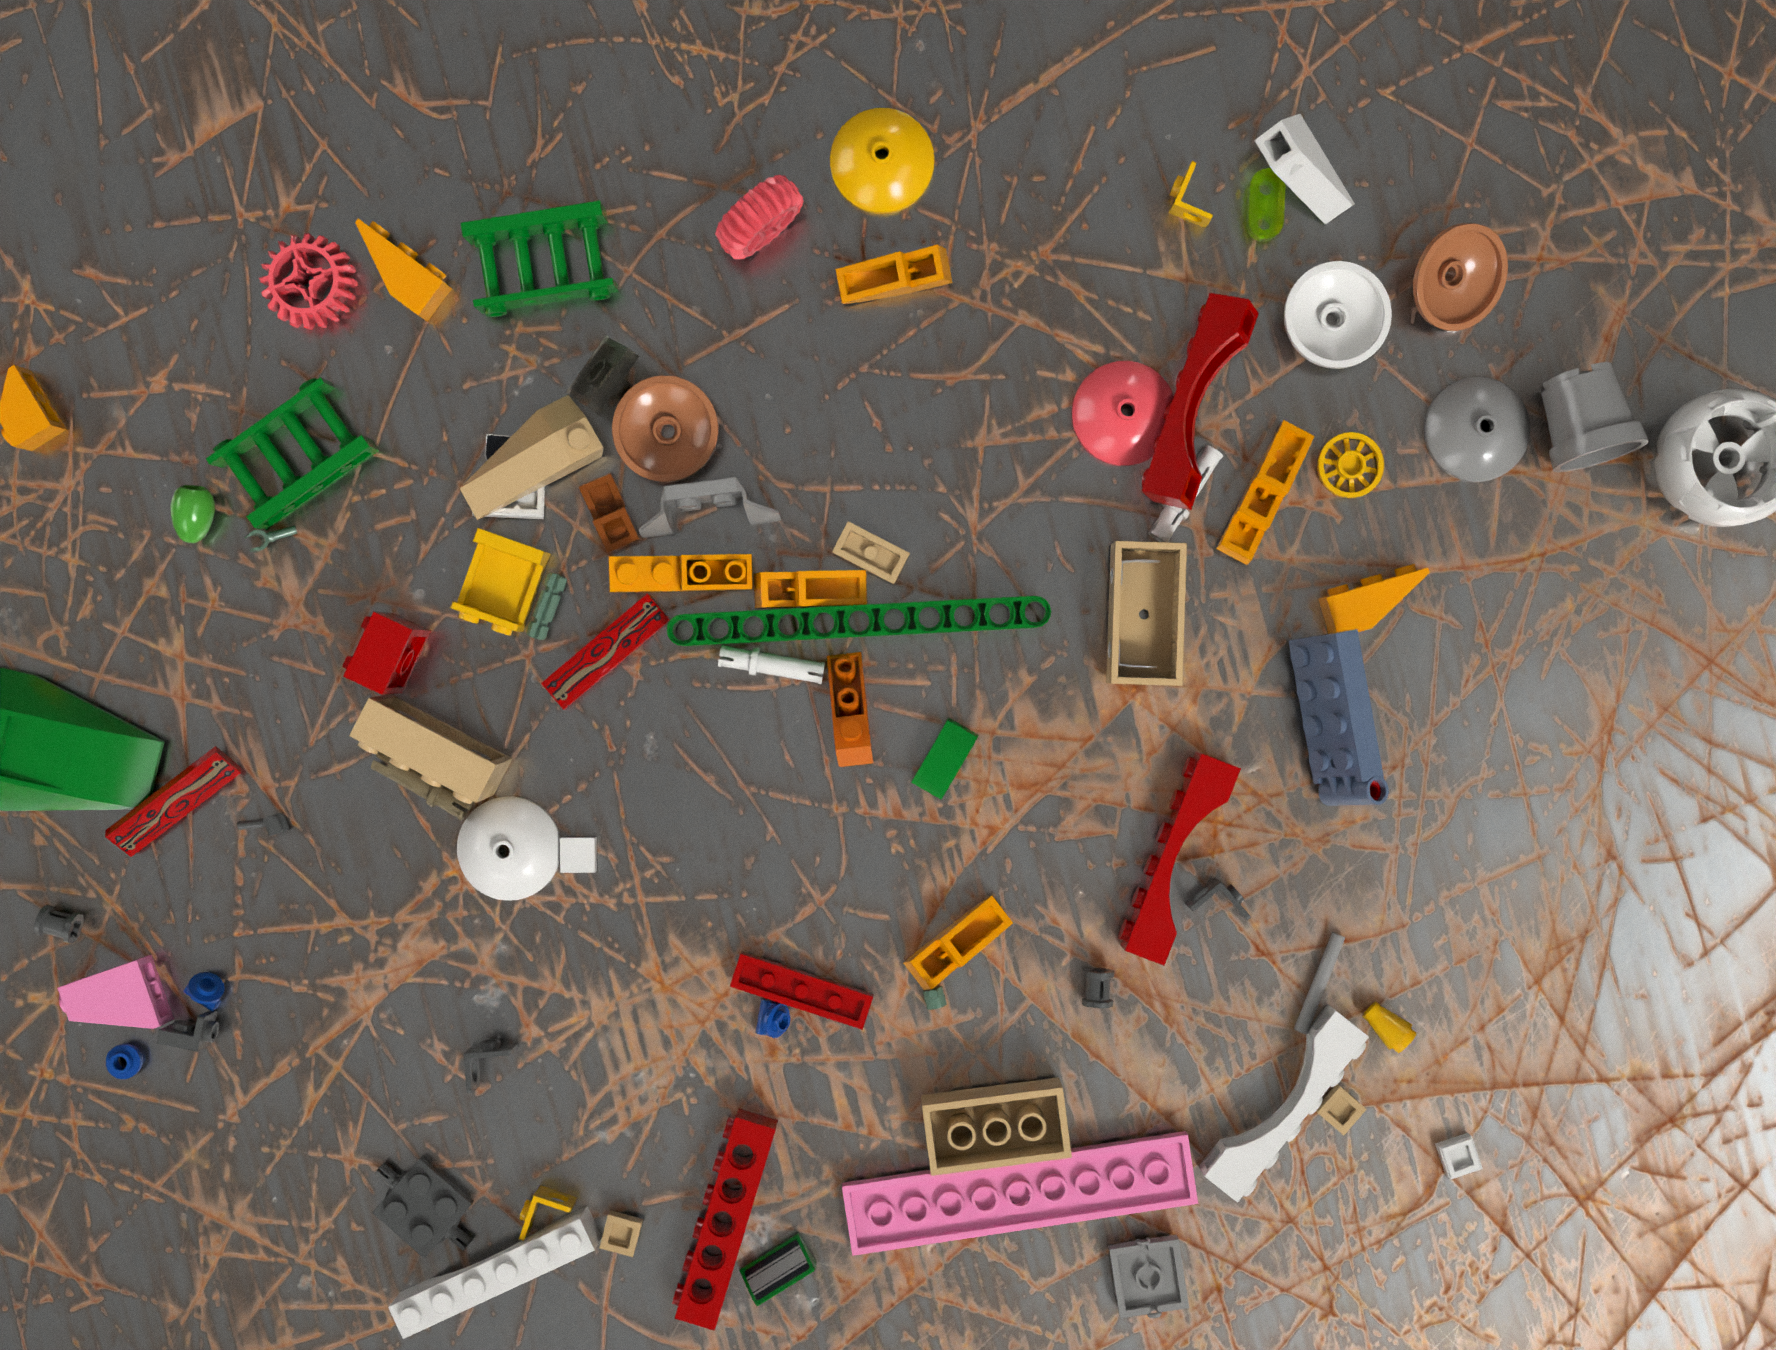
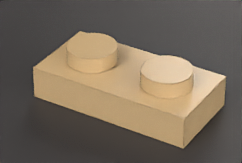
(870, 553)

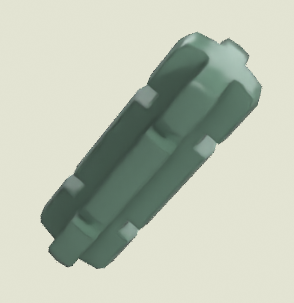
(546, 606)

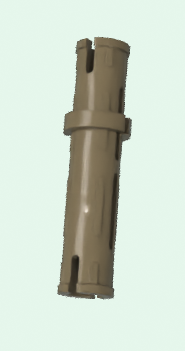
(412, 780)

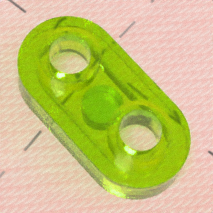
(1266, 207)

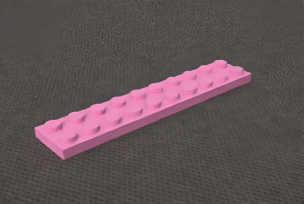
(969, 1204)

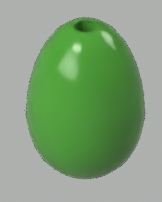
(192, 512)

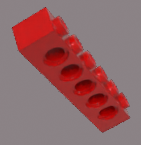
(704, 1305)

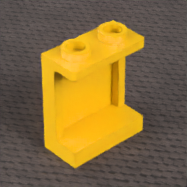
(501, 582)

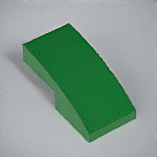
(945, 758)

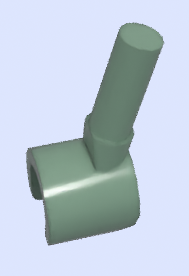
(270, 536)
(934, 998)

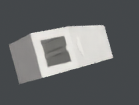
(1304, 167)

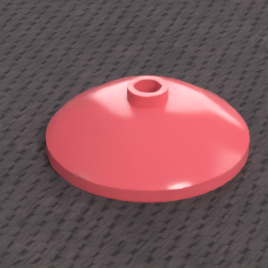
(1099, 418)

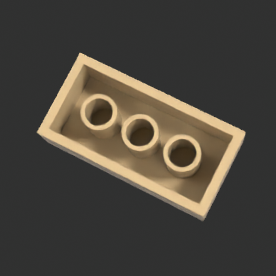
(996, 1126)

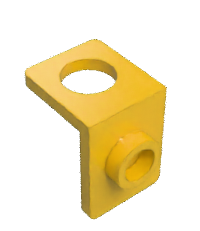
(1183, 209)
(544, 1196)

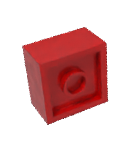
(386, 653)

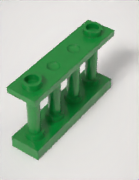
(518, 230)
(297, 489)

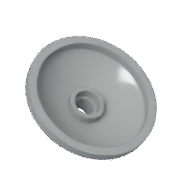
(1455, 433)

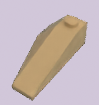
(538, 453)

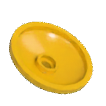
(886, 183)

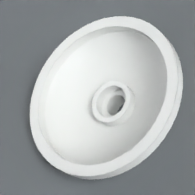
(1353, 298)
(526, 832)

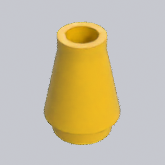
(1391, 1029)

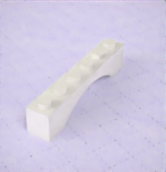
(1241, 1158)
(465, 1288)

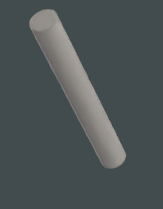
(1319, 983)

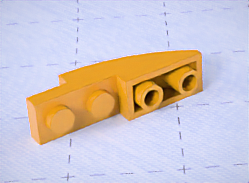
(680, 573)

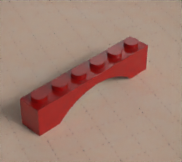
(1221, 334)
(1151, 926)

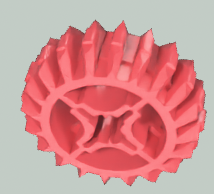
(759, 217)
(282, 286)

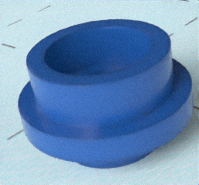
(132, 1056)

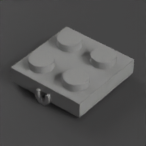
(1148, 1276)

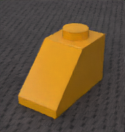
(26, 411)

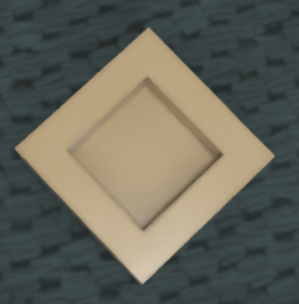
(1340, 1109)
(621, 1233)

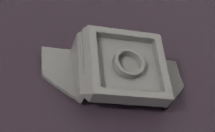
(691, 495)

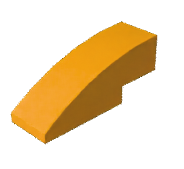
(894, 275)
(810, 589)
(958, 943)

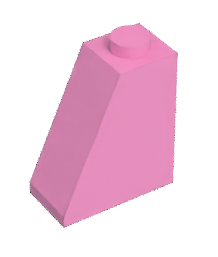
(118, 996)

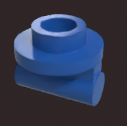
(206, 990)
(772, 1018)

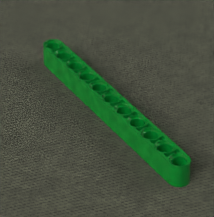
(841, 614)

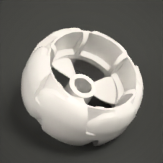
(1679, 469)

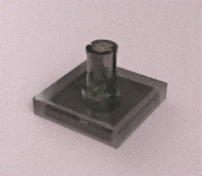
(603, 375)

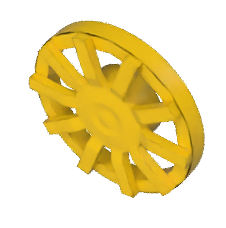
(1350, 465)

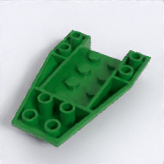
(69, 751)

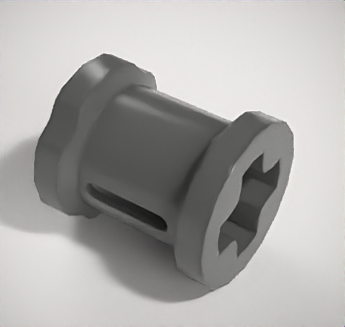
(58, 924)
(1098, 987)

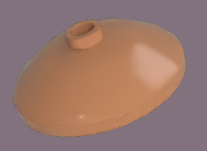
(1474, 276)
(644, 415)

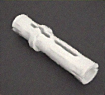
(1172, 516)
(770, 664)

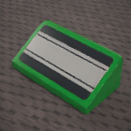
(778, 1269)

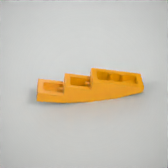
(1265, 492)

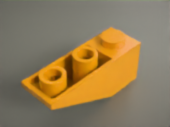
(405, 279)
(1367, 604)

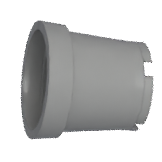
(1589, 418)

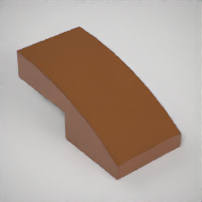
(609, 512)

